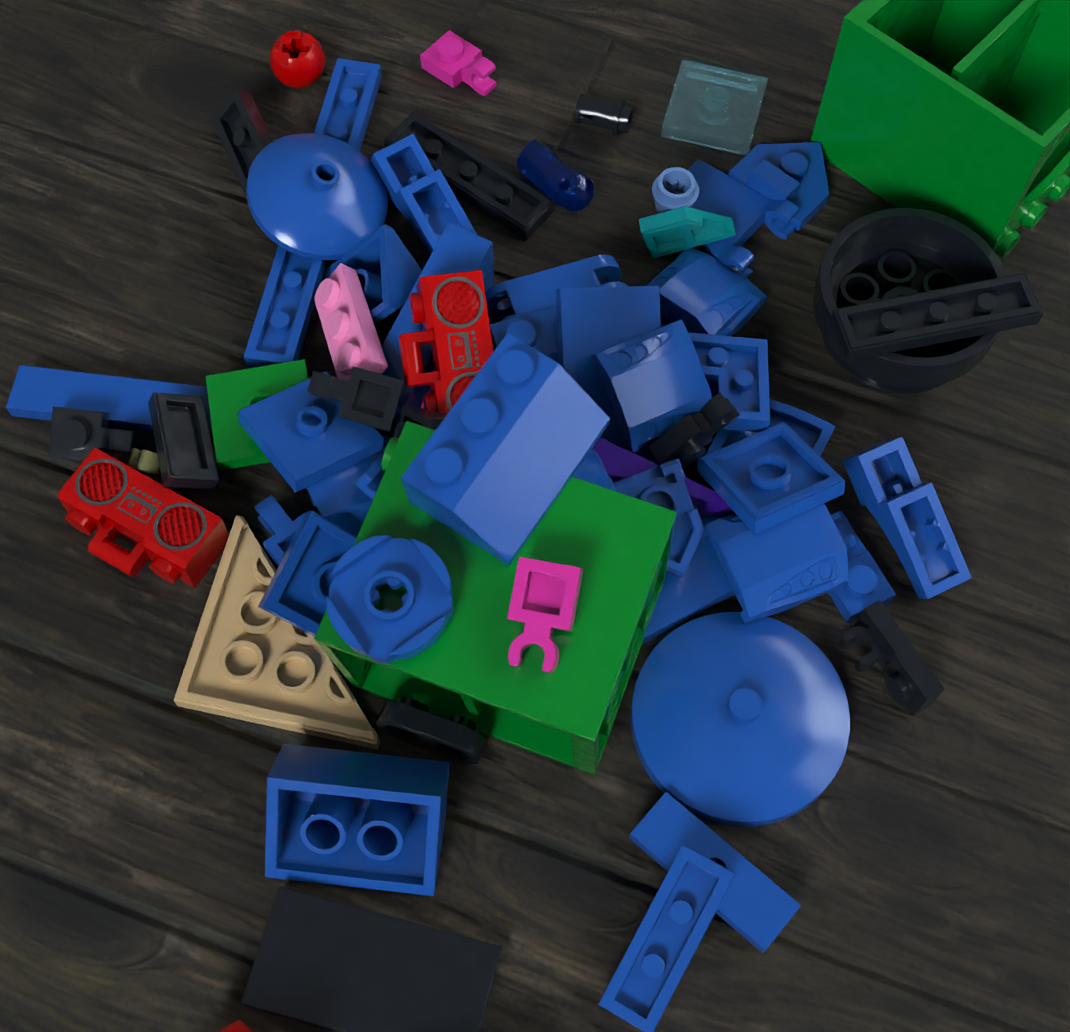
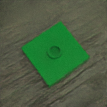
(239, 389)

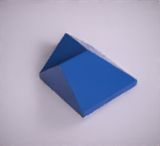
(384, 271)

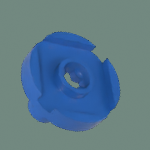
(384, 633)

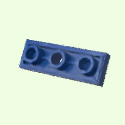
(752, 902)

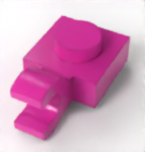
(456, 61)

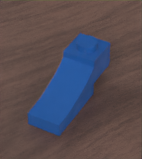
(419, 190)
(908, 516)

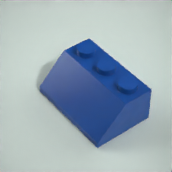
(505, 450)
(355, 819)

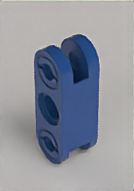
(538, 290)

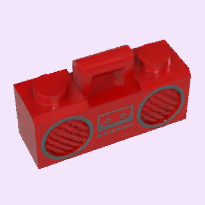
(456, 326)
(160, 523)

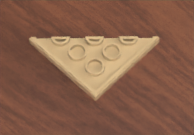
(261, 666)

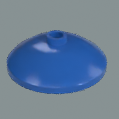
(309, 213)

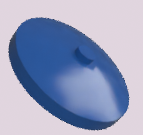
(740, 719)

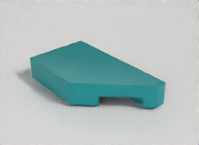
(683, 230)

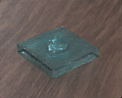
(714, 107)

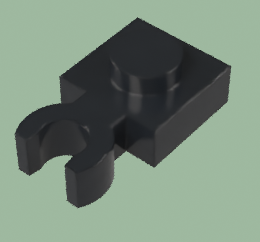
(691, 434)

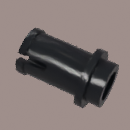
(604, 114)

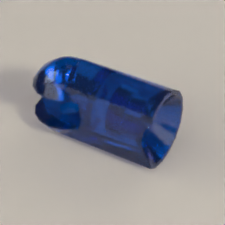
(554, 177)

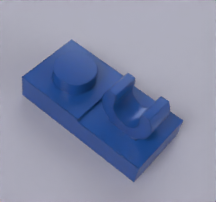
(865, 580)

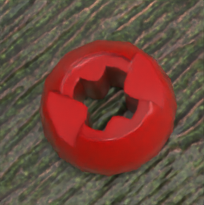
(297, 59)

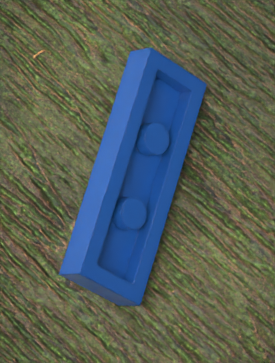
(667, 939)

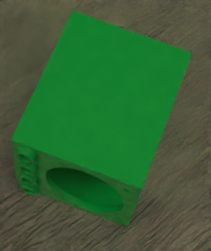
(954, 108)
(467, 672)

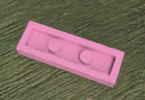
(348, 324)

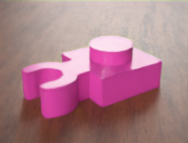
(544, 600)

